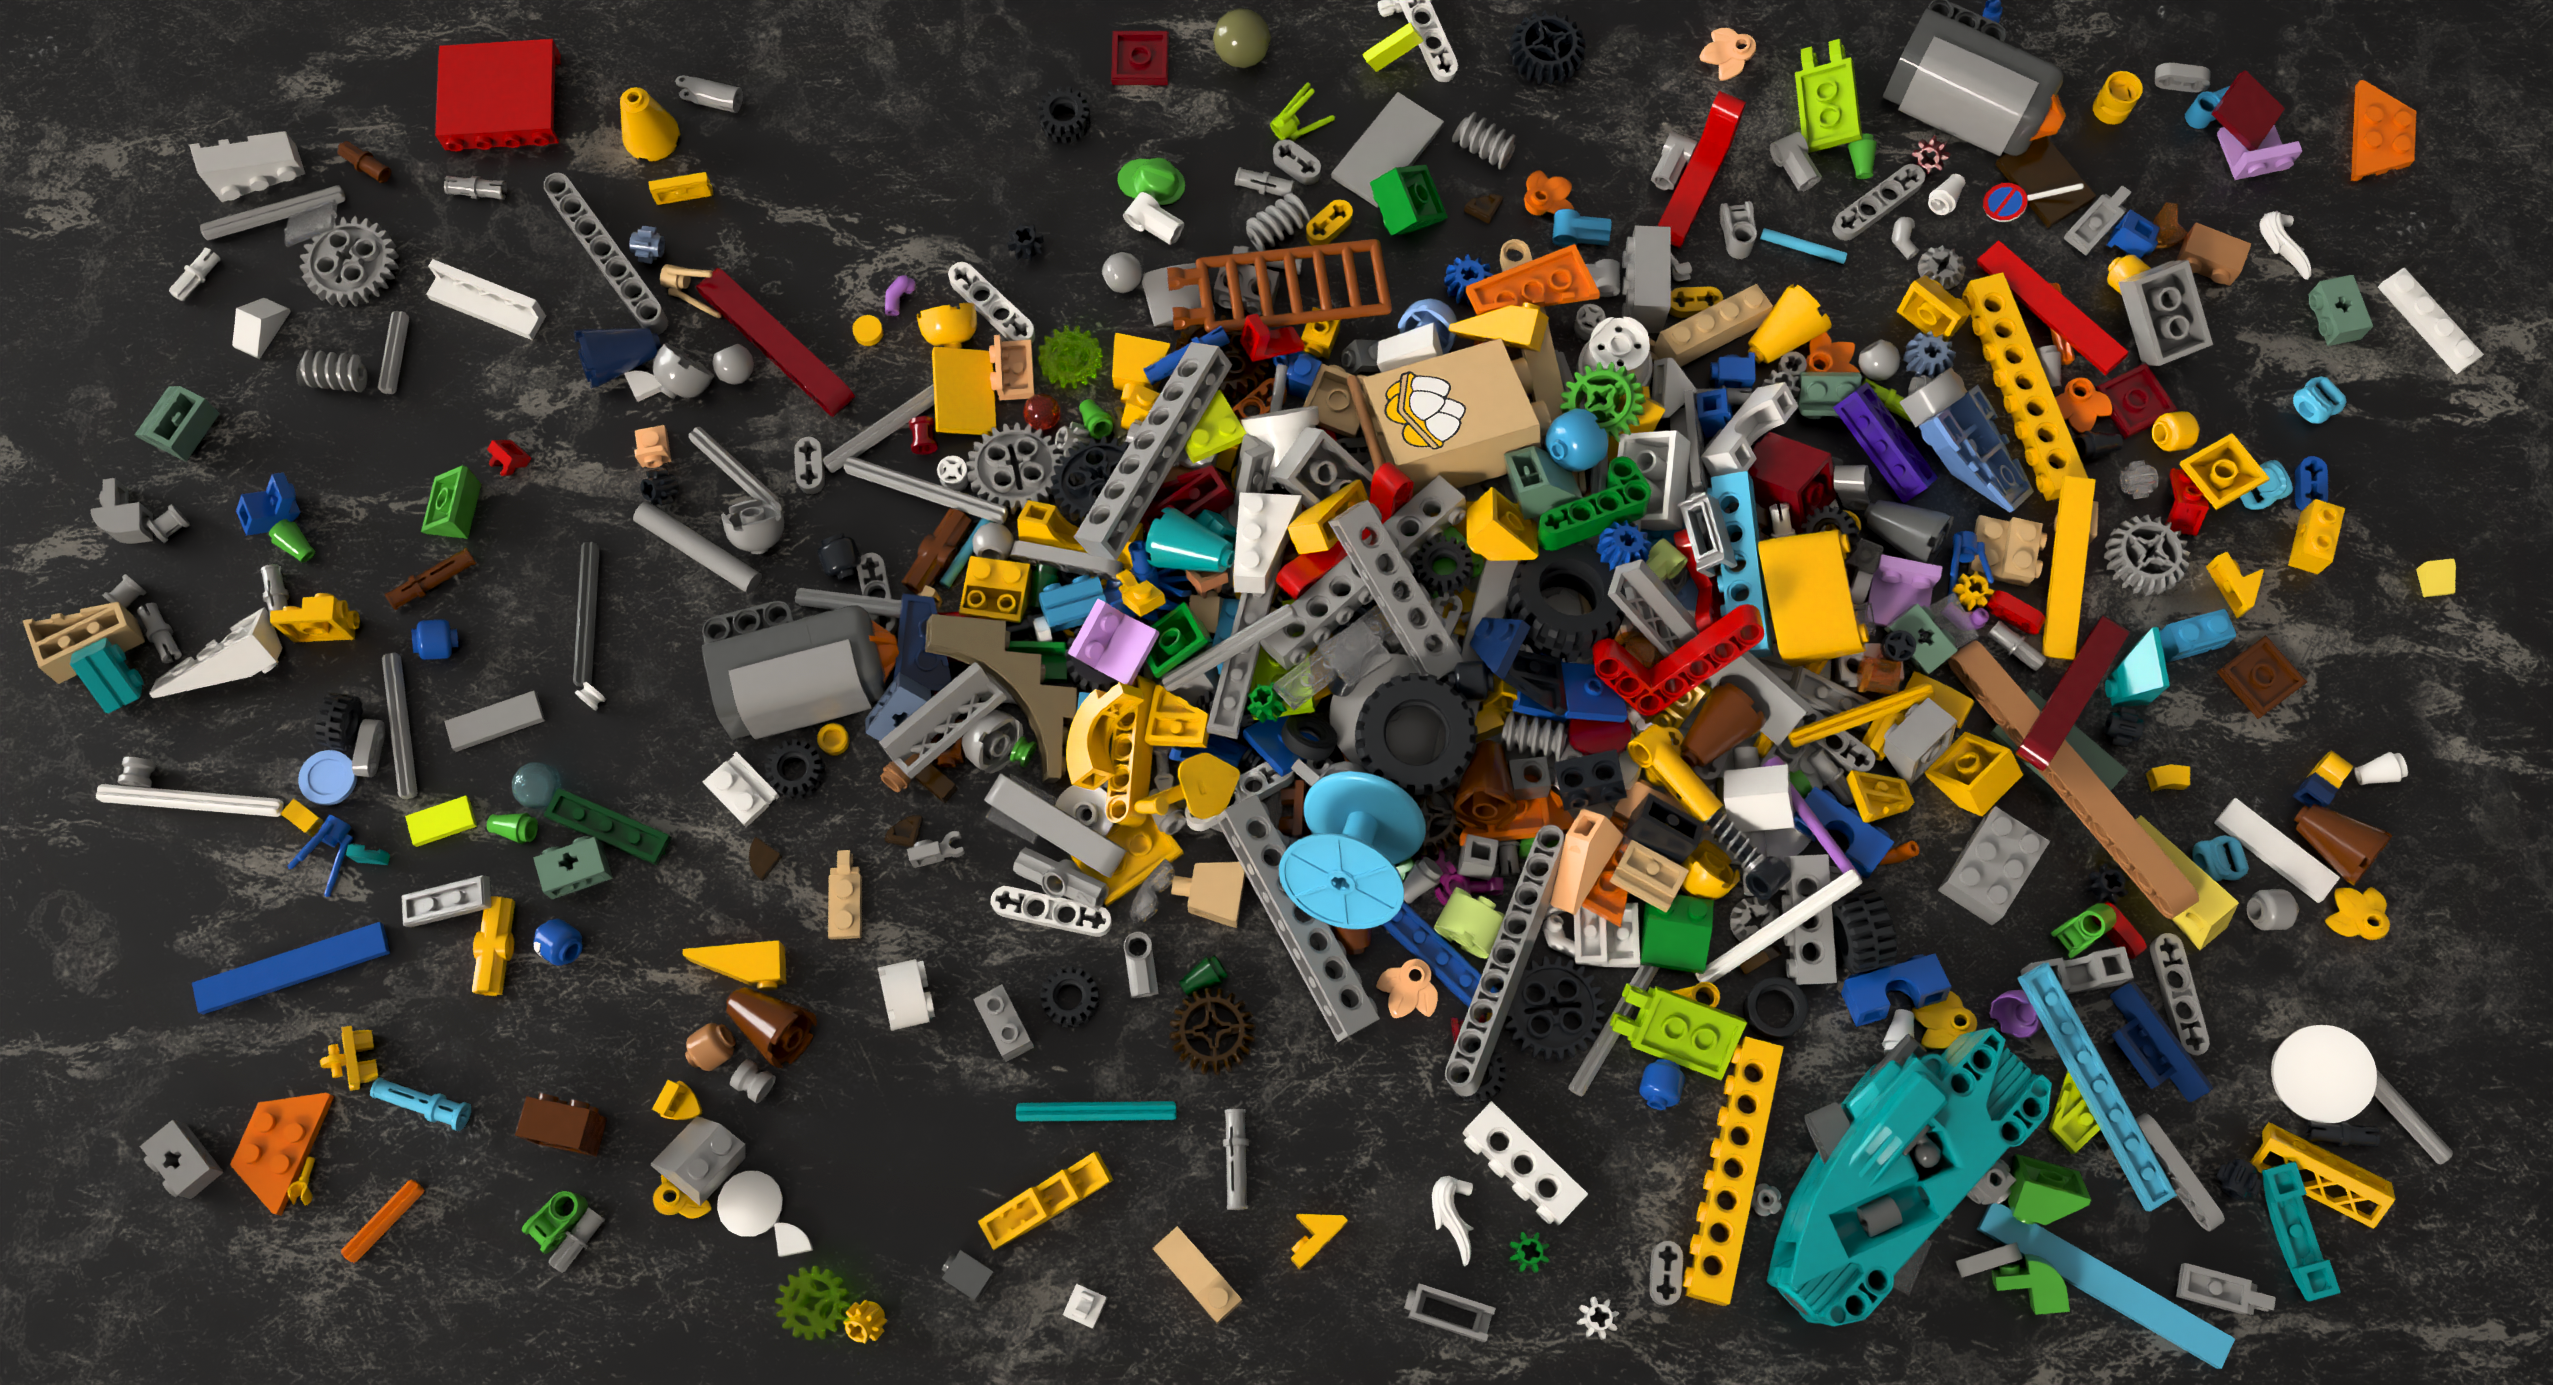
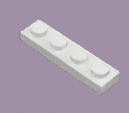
(2430, 320)

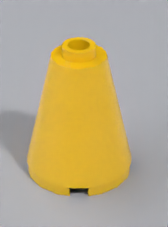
(646, 126)
(1788, 325)

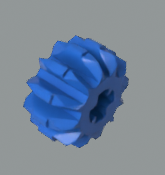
(1461, 272)
(1623, 544)

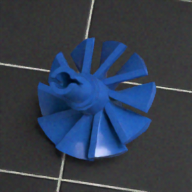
(1144, 571)

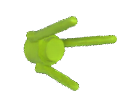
(1286, 122)

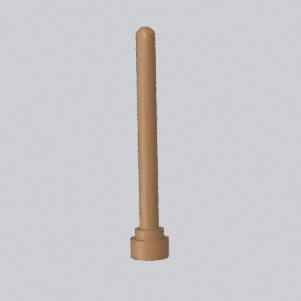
(1366, 422)

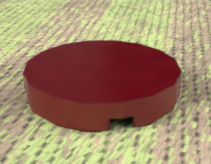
(1599, 736)

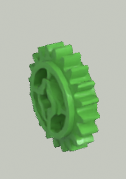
(1609, 395)

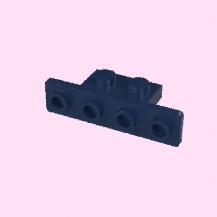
(2154, 1047)

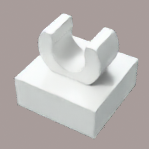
(1085, 1306)

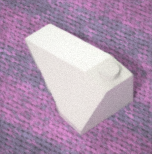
(242, 653)

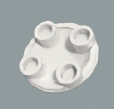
(750, 1203)

